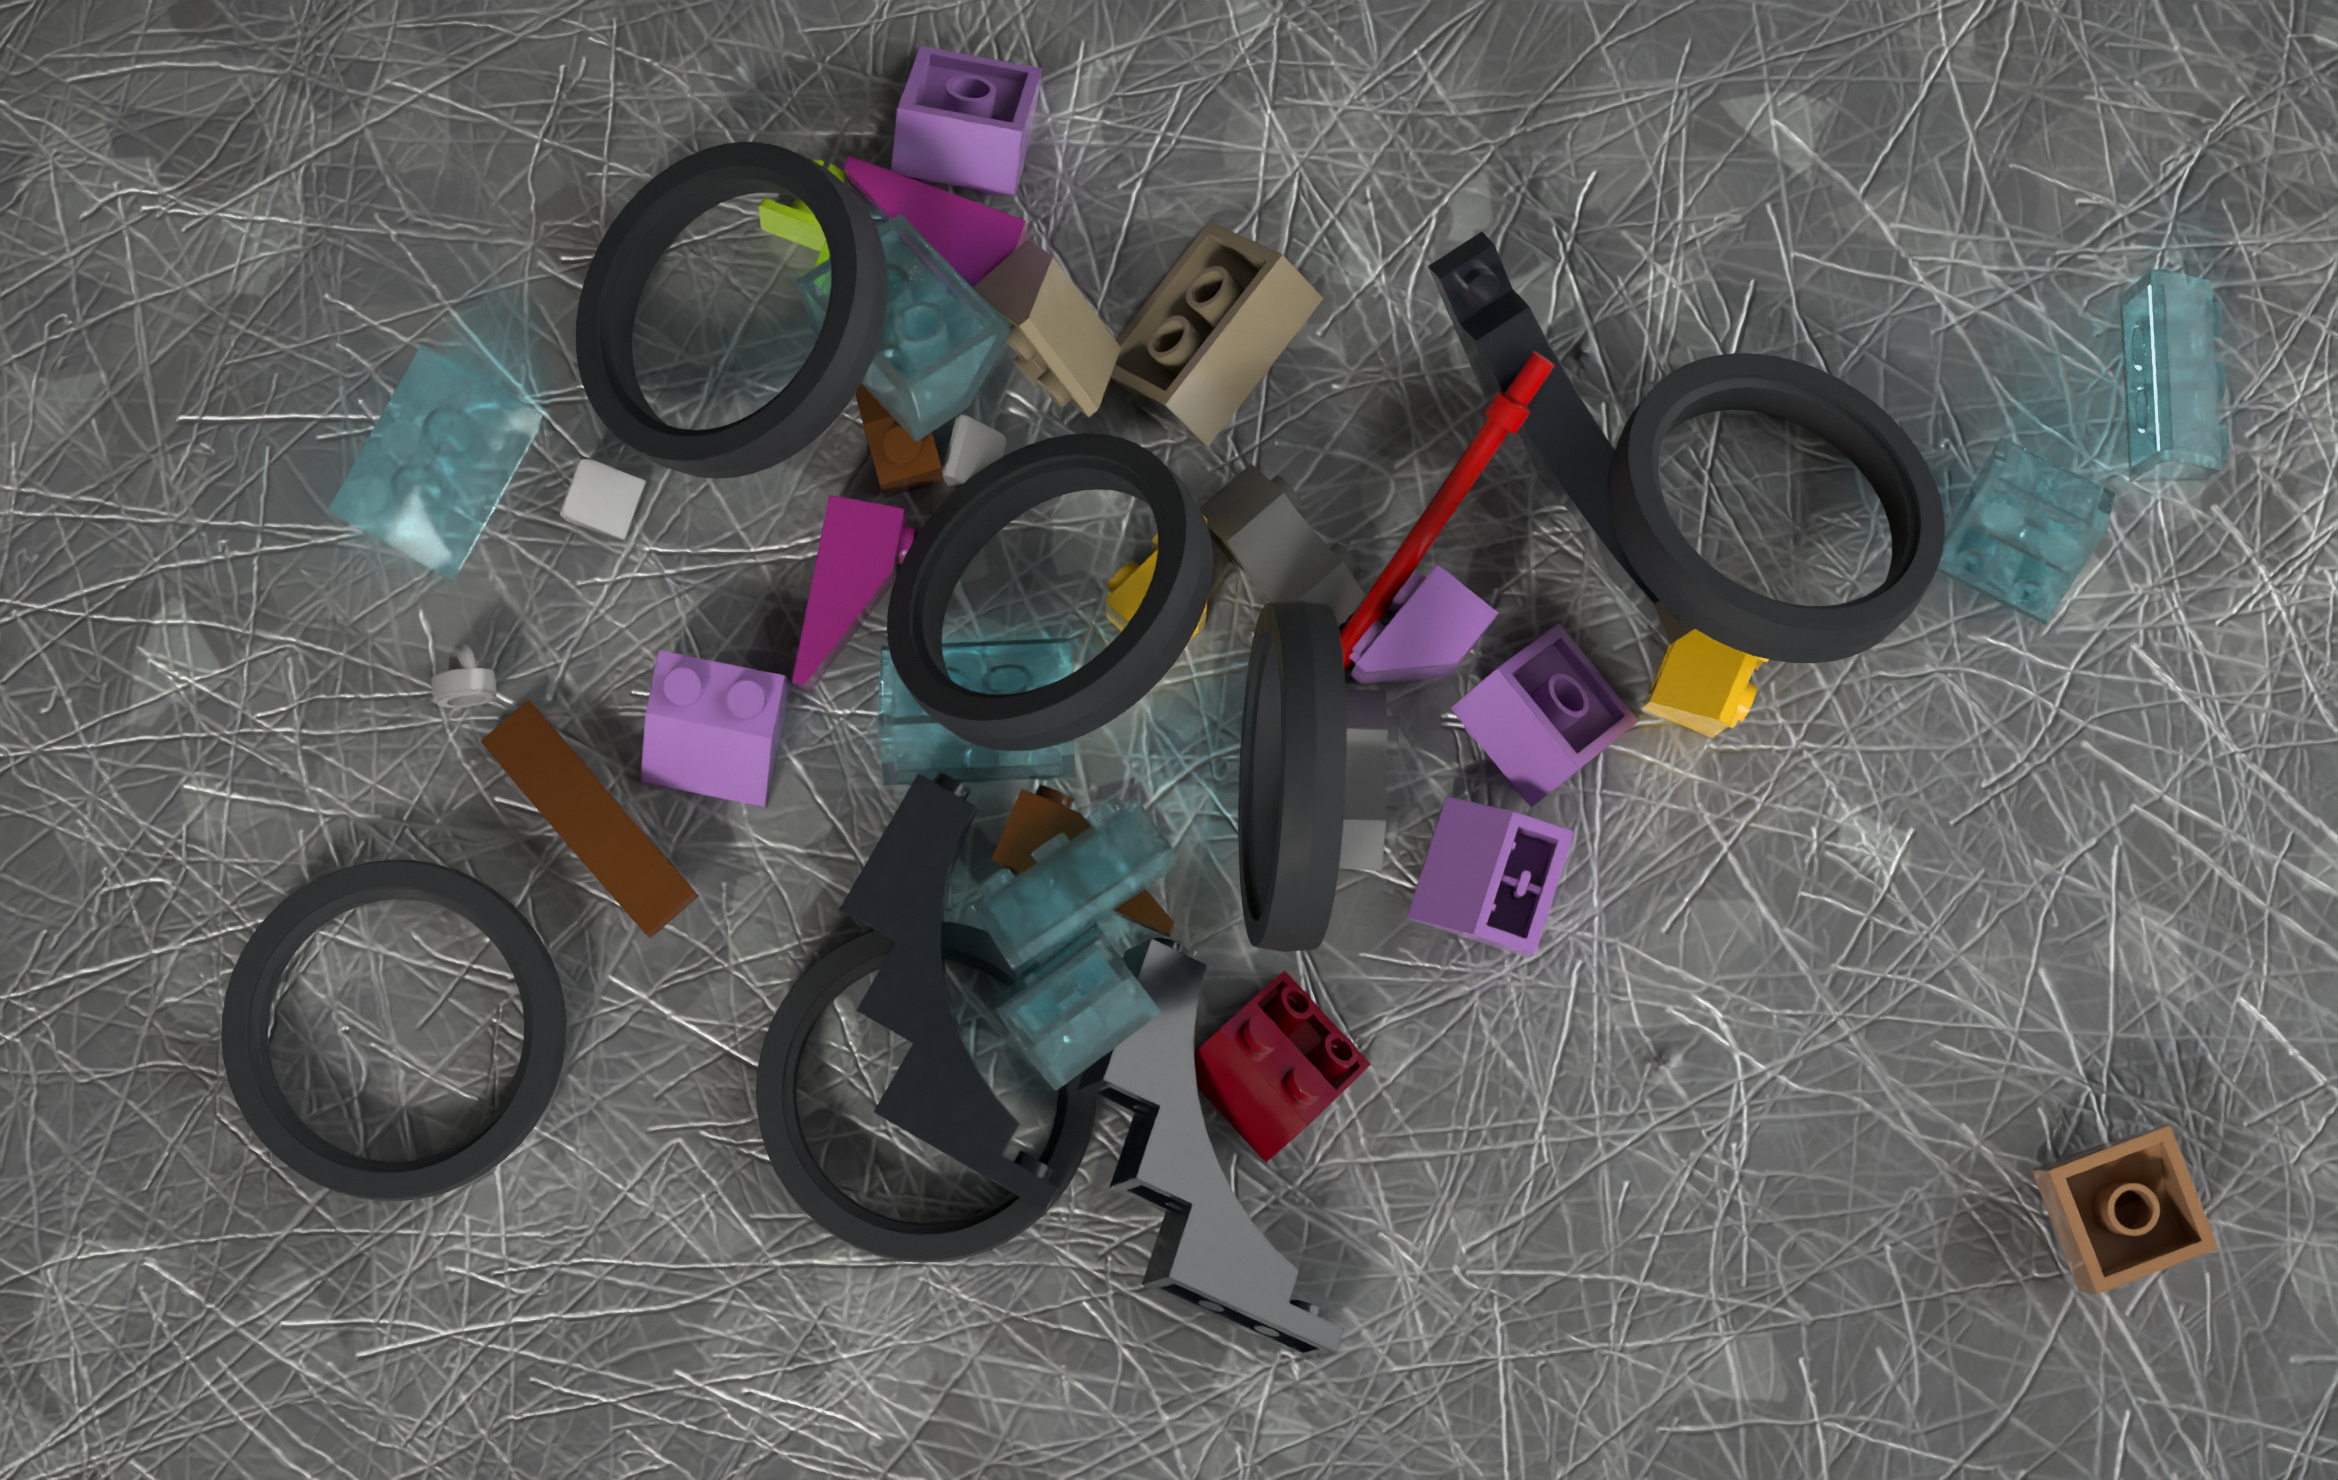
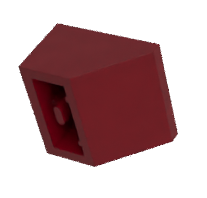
(1276, 1066)

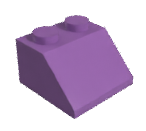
(965, 121)
(1544, 714)
(713, 728)

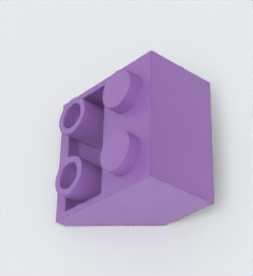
(1428, 636)
(1490, 875)

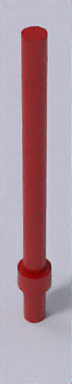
(1505, 415)

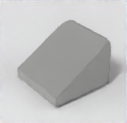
(971, 450)
(602, 498)

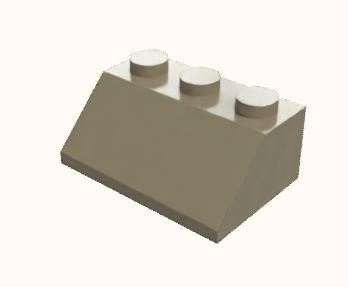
(1212, 331)

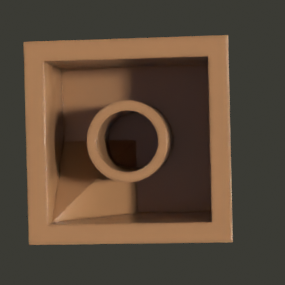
(2124, 1209)

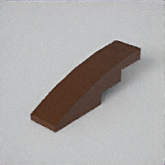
(589, 819)

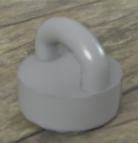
(463, 683)

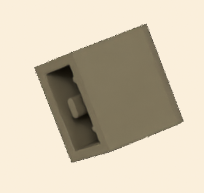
(1051, 328)

